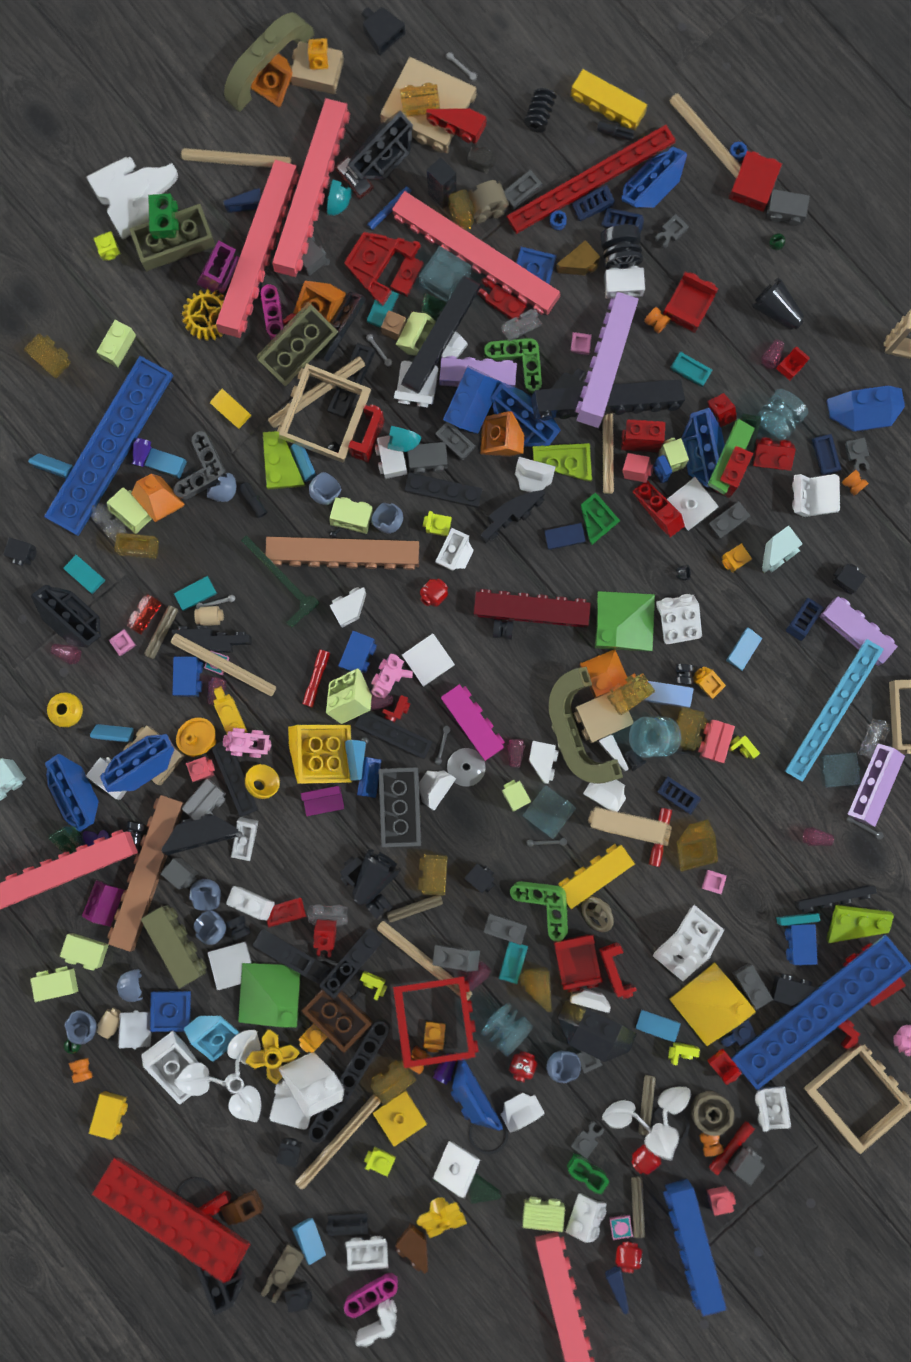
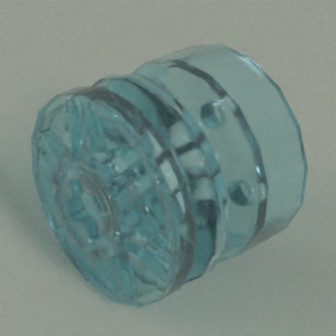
(782, 414)
(654, 736)
(507, 1029)

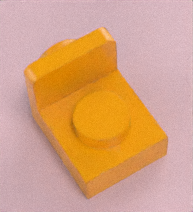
(318, 53)
(736, 558)
(708, 681)
(434, 1036)
(312, 1039)

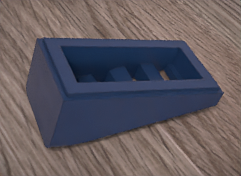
(590, 198)
(244, 202)
(632, 217)
(799, 630)
(696, 799)
(616, 1283)

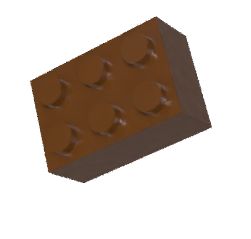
(338, 1018)

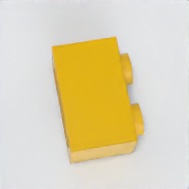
(108, 1115)

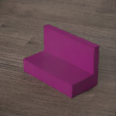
(323, 800)
(102, 903)

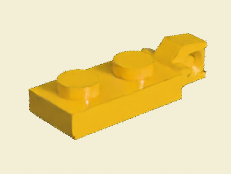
(227, 711)

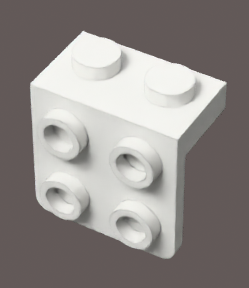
(425, 396)
(816, 495)
(680, 618)
(286, 1108)
(381, 1328)

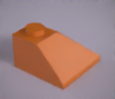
(273, 80)
(322, 296)
(502, 435)
(156, 497)
(605, 673)

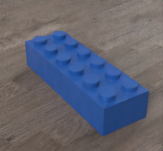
(695, 1247)

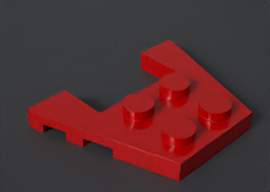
(371, 257)

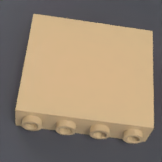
(452, 95)

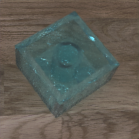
(443, 273)

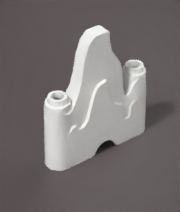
(129, 192)

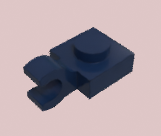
(740, 1034)

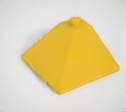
(320, 753)
(712, 1004)

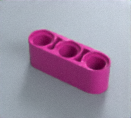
(270, 305)
(365, 1303)

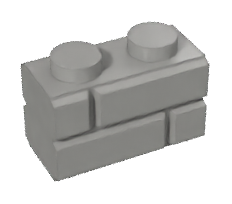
(204, 800)

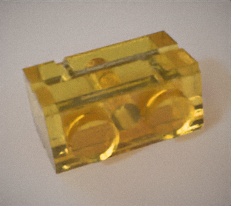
(419, 99)
(461, 209)
(46, 355)
(136, 545)
(631, 693)
(690, 725)
(434, 874)
(392, 1082)

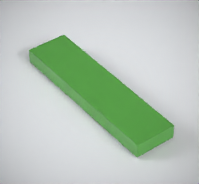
(739, 437)

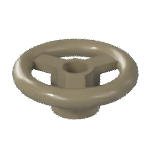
(599, 913)

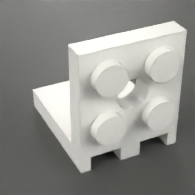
(690, 944)

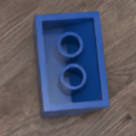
(471, 400)

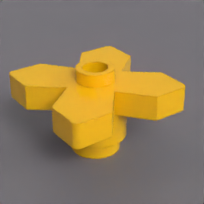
(261, 1057)
(442, 1217)

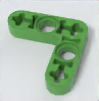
(525, 355)
(551, 902)

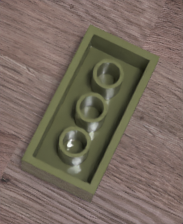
(190, 239)
(296, 344)
(174, 945)

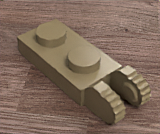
(283, 1270)

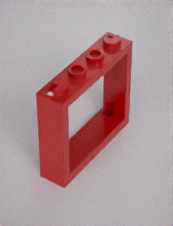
(469, 1024)

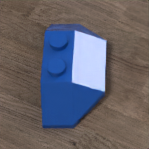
(655, 179)
(867, 408)
(535, 431)
(703, 444)
(138, 764)
(72, 792)
(472, 1098)

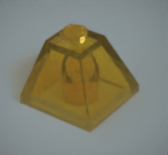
(697, 846)
(537, 985)

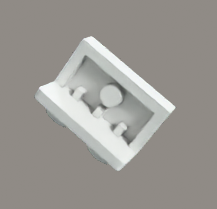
(773, 1108)
(586, 1218)
(367, 1253)

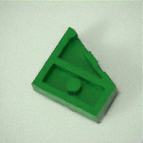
(597, 518)

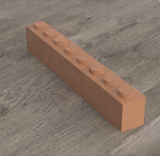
(343, 552)
(146, 874)

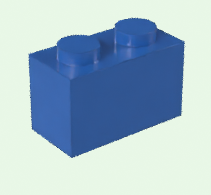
(358, 652)
(187, 676)
(802, 944)

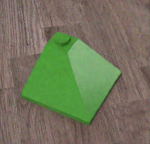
(624, 621)
(269, 995)

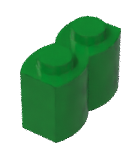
(592, 1175)

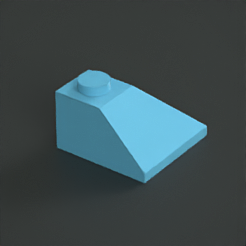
(210, 1035)

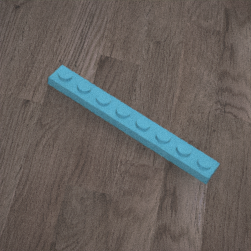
(834, 710)

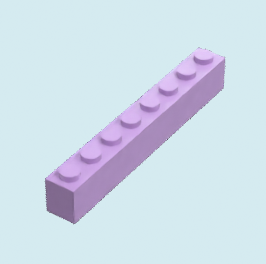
(606, 362)

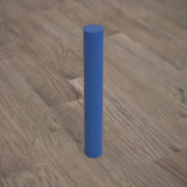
(384, 212)

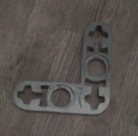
(207, 472)

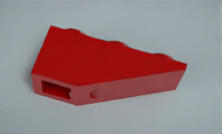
(461, 122)
(659, 508)

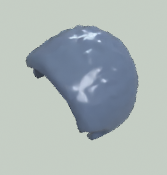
(224, 489)
(324, 489)
(387, 518)
(205, 895)
(209, 927)
(129, 987)
(80, 1027)
(563, 1066)

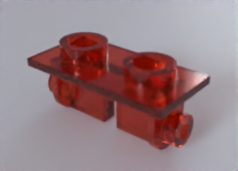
(148, 608)

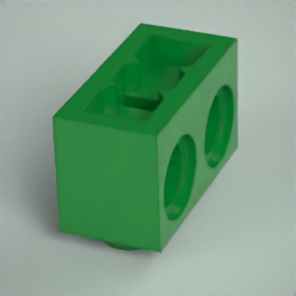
(159, 216)

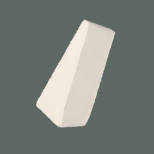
(612, 749)
(243, 845)

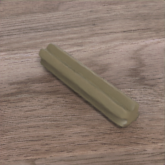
(161, 632)
(414, 908)
(647, 1103)
(638, 1207)

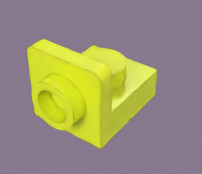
(107, 246)
(437, 524)
(747, 747)
(371, 981)
(686, 1051)
(379, 1161)

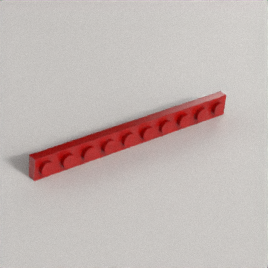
(591, 179)

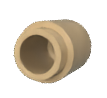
(208, 616)
(108, 1023)

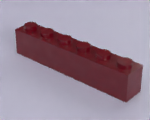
(532, 609)

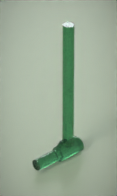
(307, 603)

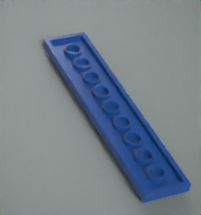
(109, 445)
(821, 1012)

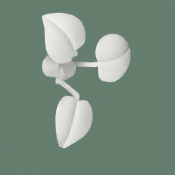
(246, 1101)
(661, 1137)

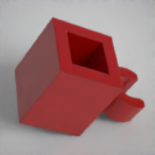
(325, 936)

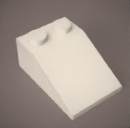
(166, 1062)
(312, 1084)

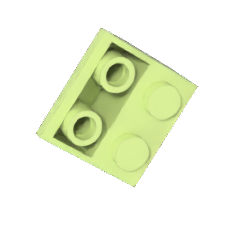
(348, 697)

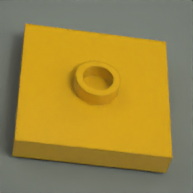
(399, 1118)

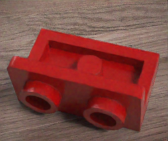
(774, 454)

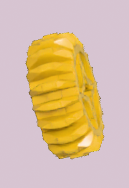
(199, 316)

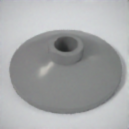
(476, 763)

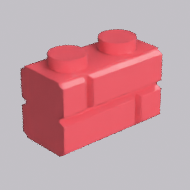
(716, 741)

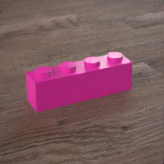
(472, 722)

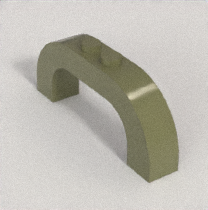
(260, 53)
(567, 732)

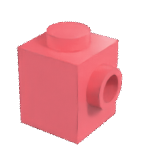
(637, 468)
(201, 769)
(721, 1200)

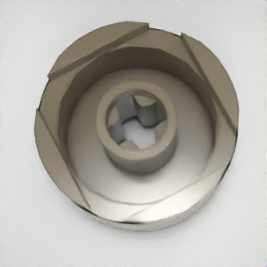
(488, 201)
(720, 1121)

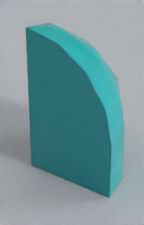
(338, 198)
(402, 439)

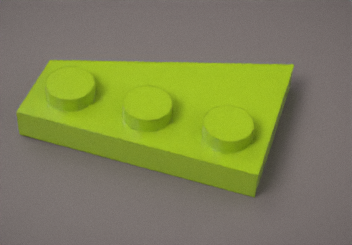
(568, 459)
(279, 463)
(857, 923)

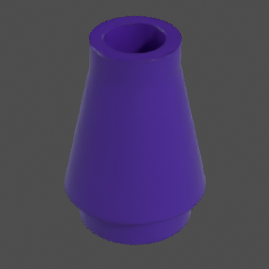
(140, 451)
(444, 1071)

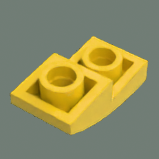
(230, 408)

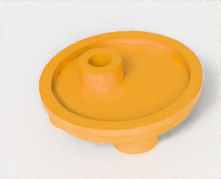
(196, 737)

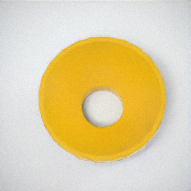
(73, 713)
(266, 776)

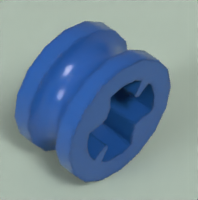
(738, 145)
(560, 214)

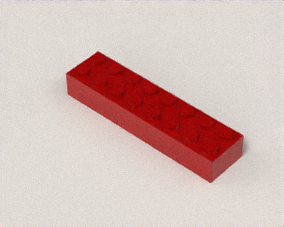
(171, 1219)

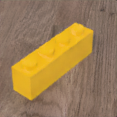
(608, 100)
(596, 875)

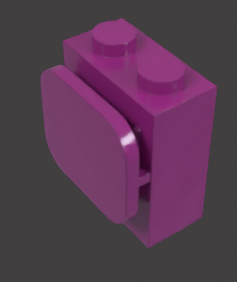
(218, 268)

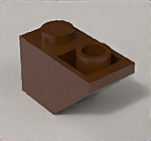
(242, 1208)
(414, 1247)

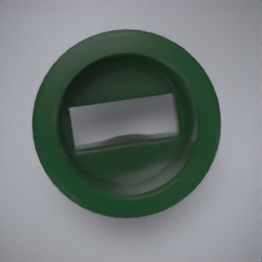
(779, 244)
(75, 1047)

